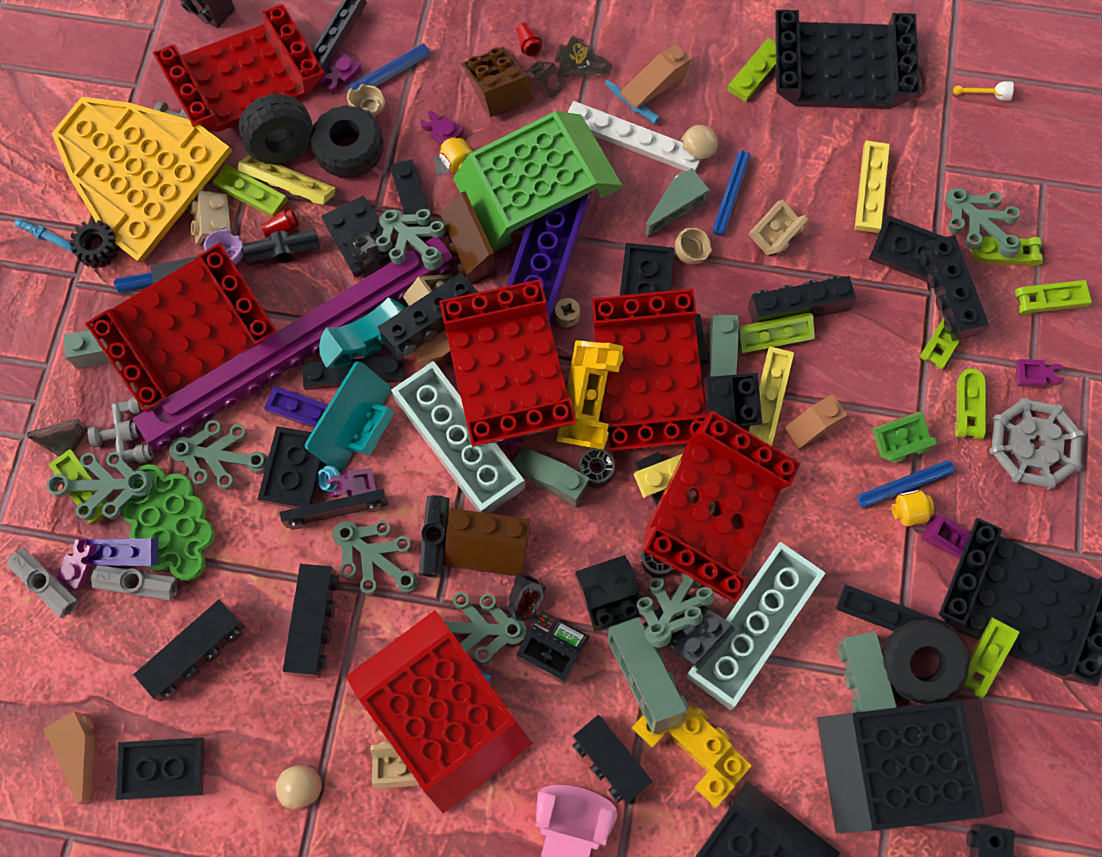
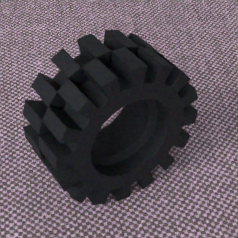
(88, 233)

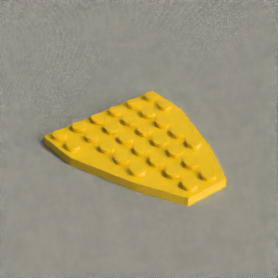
(136, 167)

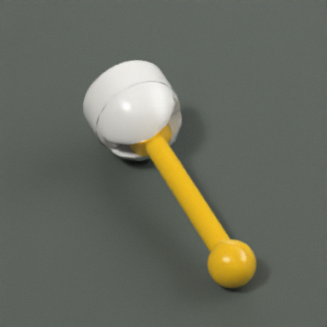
(1002, 91)

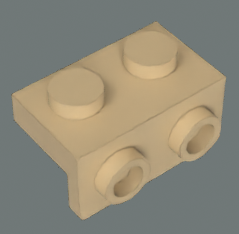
(209, 214)
(777, 228)
(389, 769)

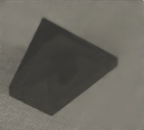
(59, 437)

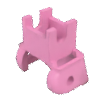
(573, 820)

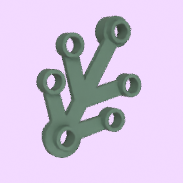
(982, 218)
(394, 221)
(215, 453)
(104, 486)
(372, 554)
(480, 628)
(660, 632)

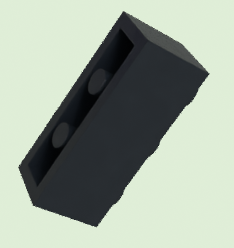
(611, 760)

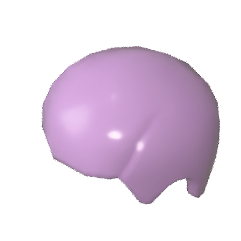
(231, 243)

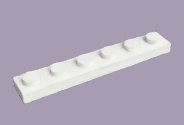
(636, 138)

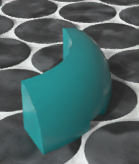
(358, 338)

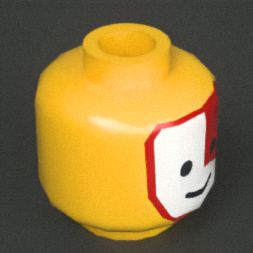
(453, 153)
(913, 508)

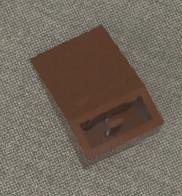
(498, 81)

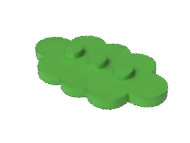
(175, 519)

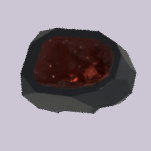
(525, 597)

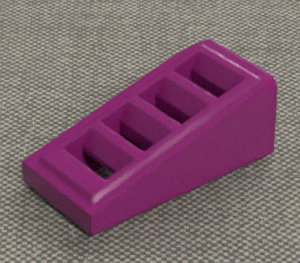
(937, 538)

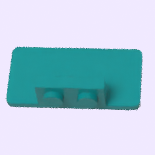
(352, 418)

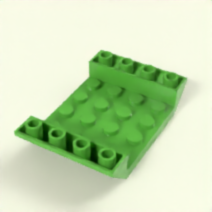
(534, 174)

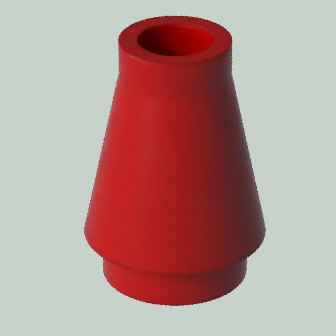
(529, 41)
(282, 221)

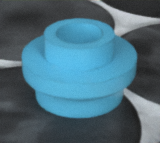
(325, 475)

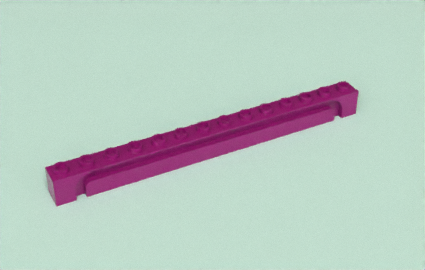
(281, 350)

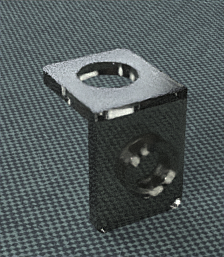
(542, 72)
(367, 256)

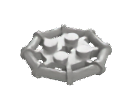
(1049, 436)

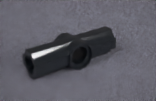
(281, 247)
(433, 552)

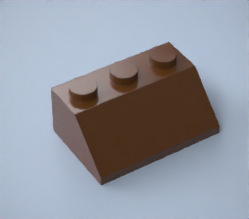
(468, 240)
(486, 542)

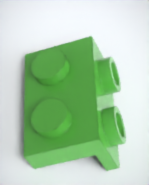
(903, 437)

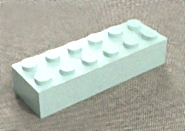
(439, 417)
(759, 624)

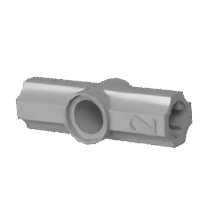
(120, 579)
(52, 593)

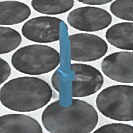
(642, 110)
(41, 233)

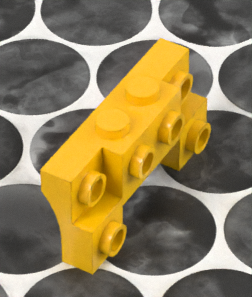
(586, 389)
(708, 748)

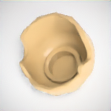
(367, 98)
(700, 141)
(692, 246)
(298, 787)

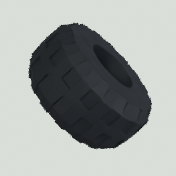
(345, 123)
(276, 129)
(952, 665)

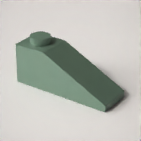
(681, 197)
(723, 345)
(552, 476)

